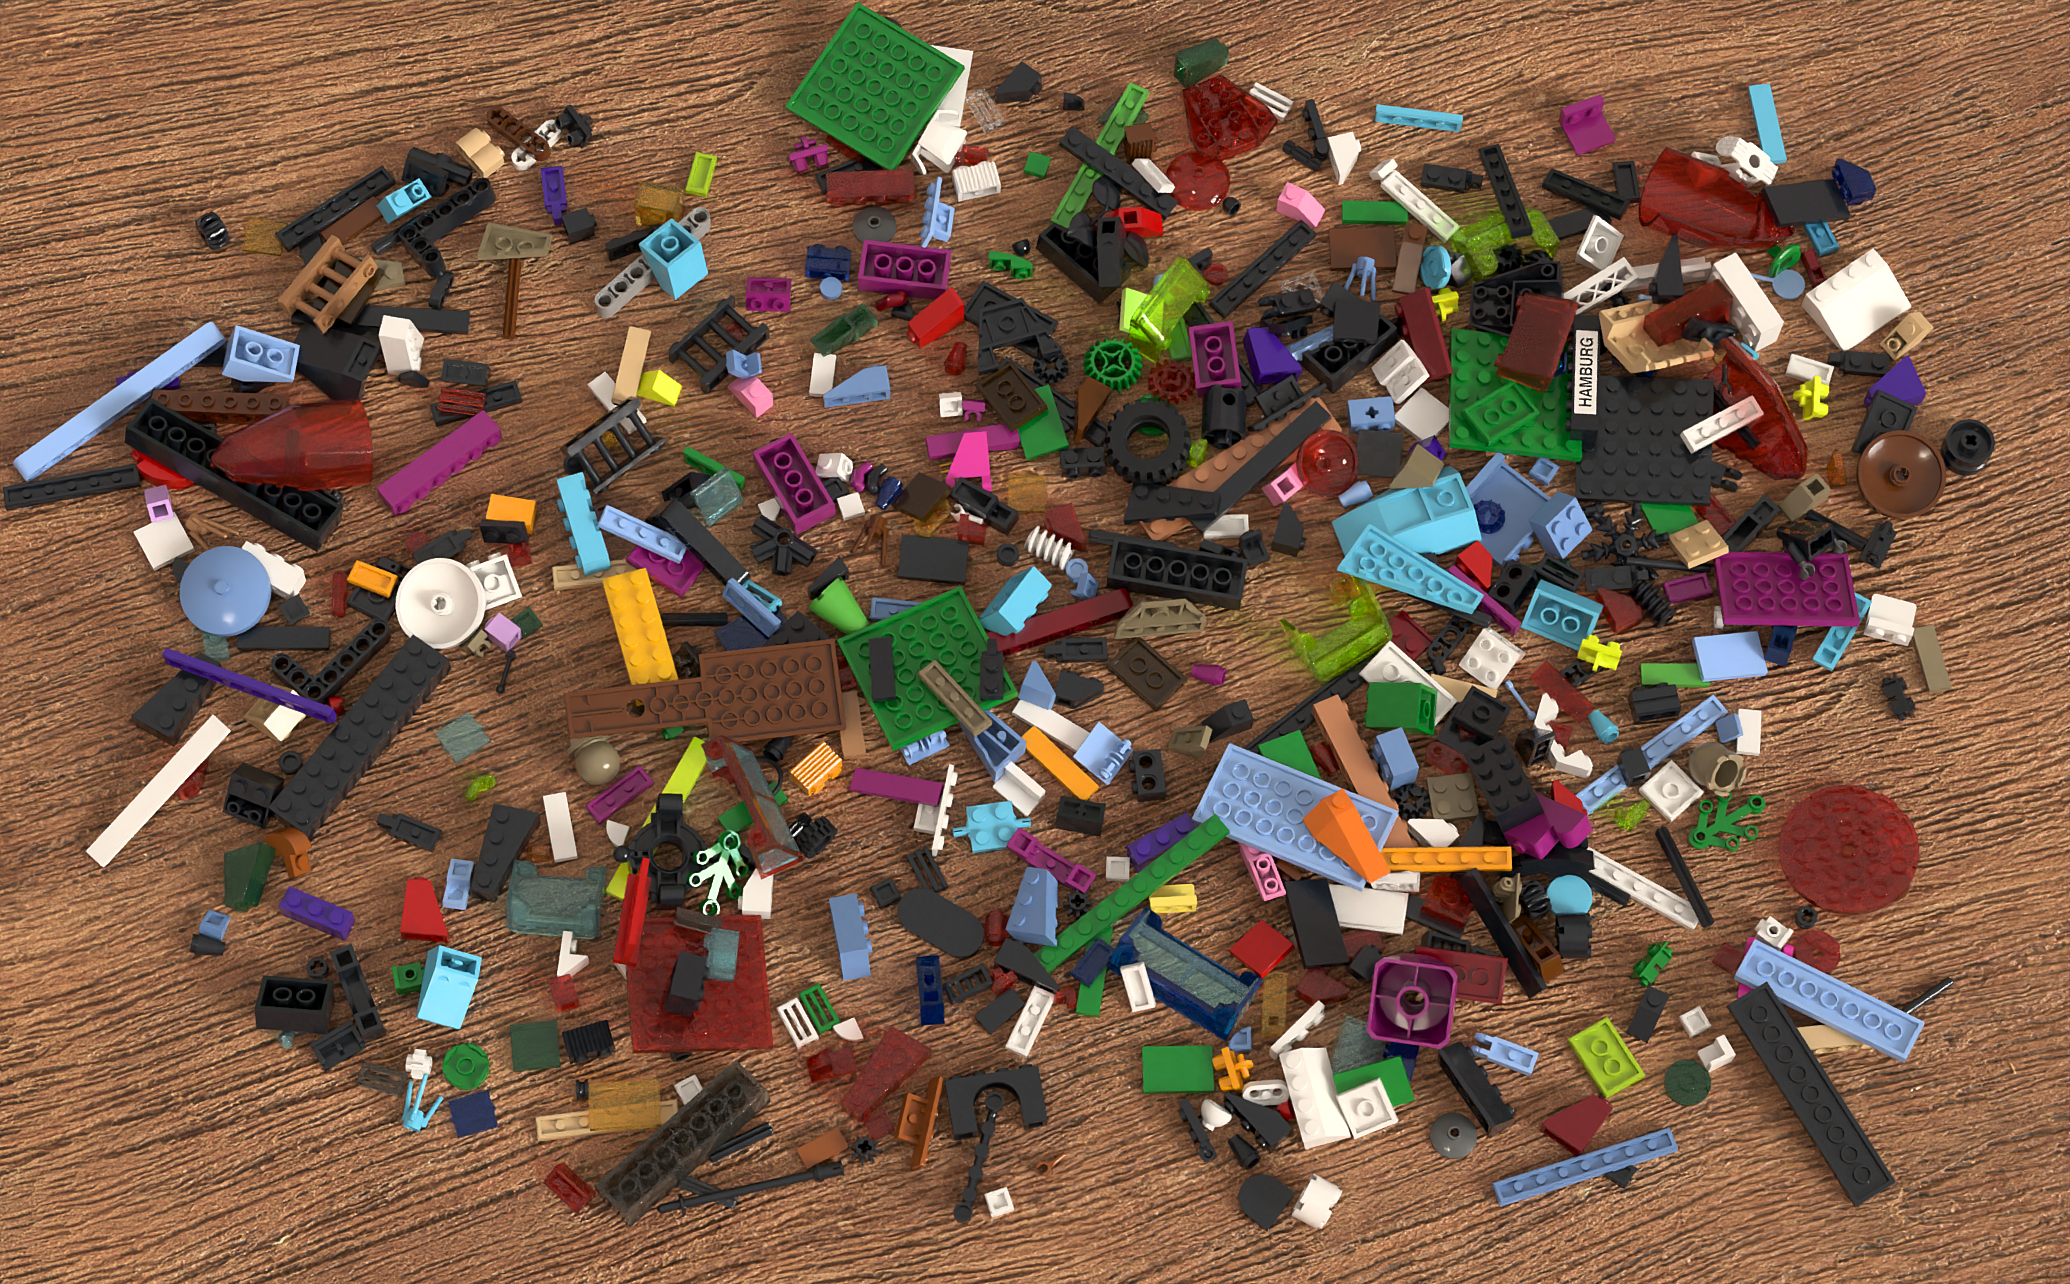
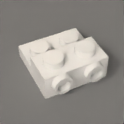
(496, 579)

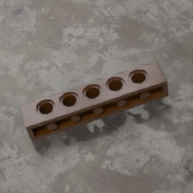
(221, 406)

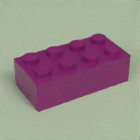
(909, 268)
(794, 483)

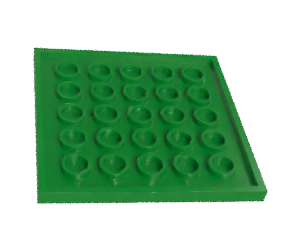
(875, 87)
(1474, 377)
(930, 631)

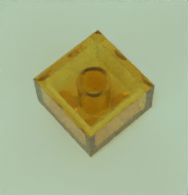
(658, 203)

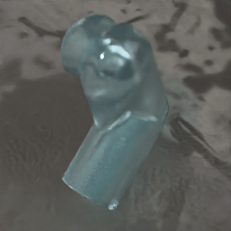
(285, 1038)

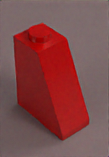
(936, 319)
(422, 914)

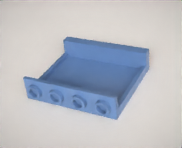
(1517, 498)

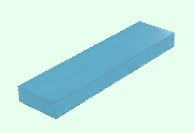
(1418, 118)
(1767, 122)

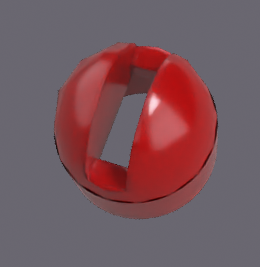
(334, 702)
(1287, 1110)

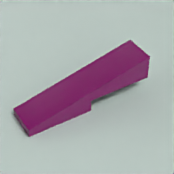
(947, 444)

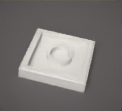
(1423, 415)
(164, 542)
(1670, 791)
(1367, 1108)

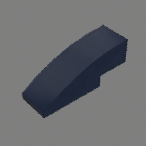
(1780, 644)

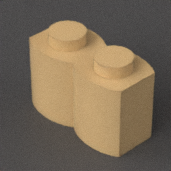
(480, 153)

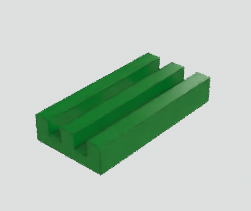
(828, 1025)

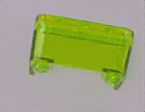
(1165, 307)
(1348, 643)

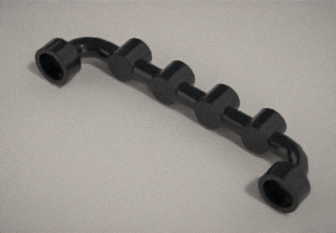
(963, 1212)

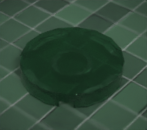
(1687, 1083)

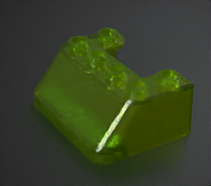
(1490, 233)

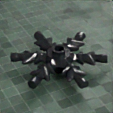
(1616, 547)

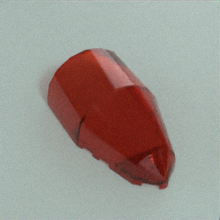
(1706, 206)
(1782, 445)
(302, 447)

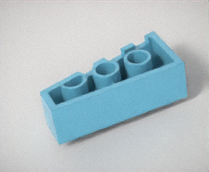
(583, 524)

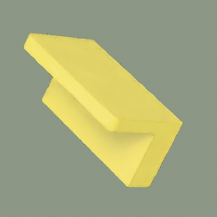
(1173, 899)

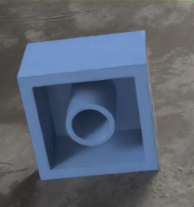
(1560, 525)
(1395, 759)

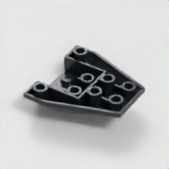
(1495, 298)
(338, 358)

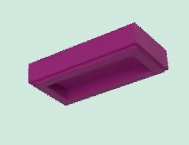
(1687, 588)

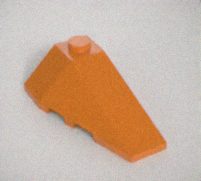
(1342, 830)

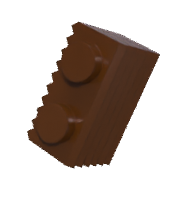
(1139, 141)

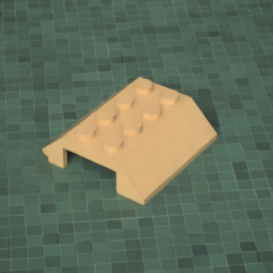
(1634, 348)

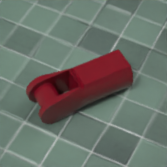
(1813, 267)

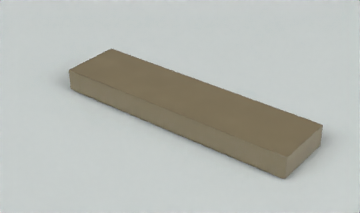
(954, 698)

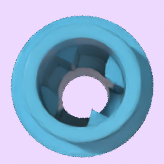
(1603, 727)

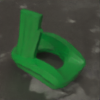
(1783, 259)

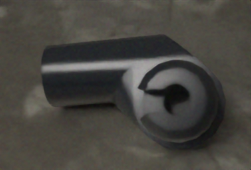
(873, 477)

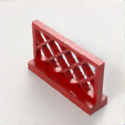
(632, 916)

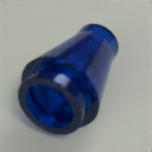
(889, 491)

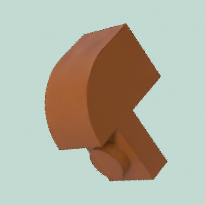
(292, 846)

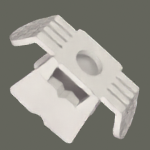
(940, 141)
(1749, 158)

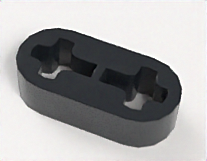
(441, 290)

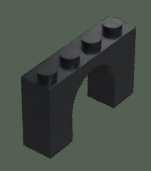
(1021, 1082)

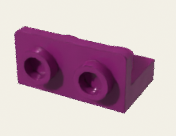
(768, 294)

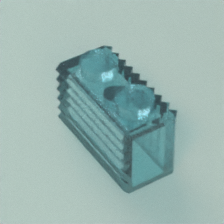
(721, 953)

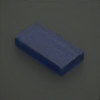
(1093, 962)

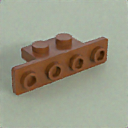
(917, 1120)

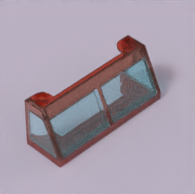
(772, 841)

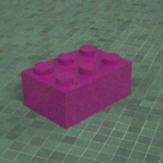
(1214, 356)

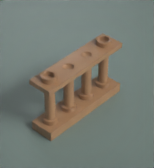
(312, 274)

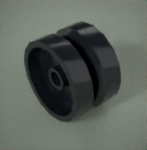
(1967, 447)

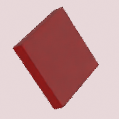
(1261, 949)

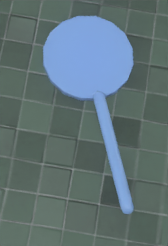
(1786, 285)

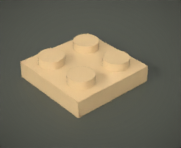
(1698, 544)

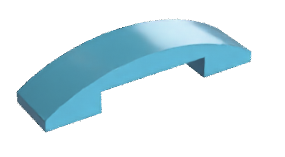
(1838, 638)

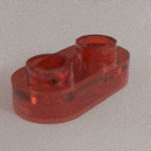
(1446, 758)

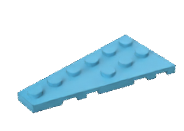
(1394, 565)

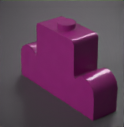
(1544, 831)

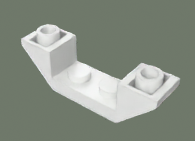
(1574, 764)

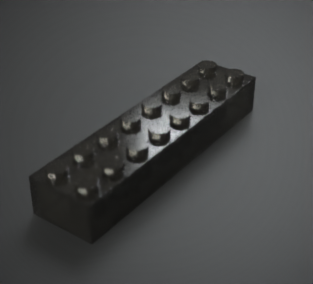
(682, 1143)

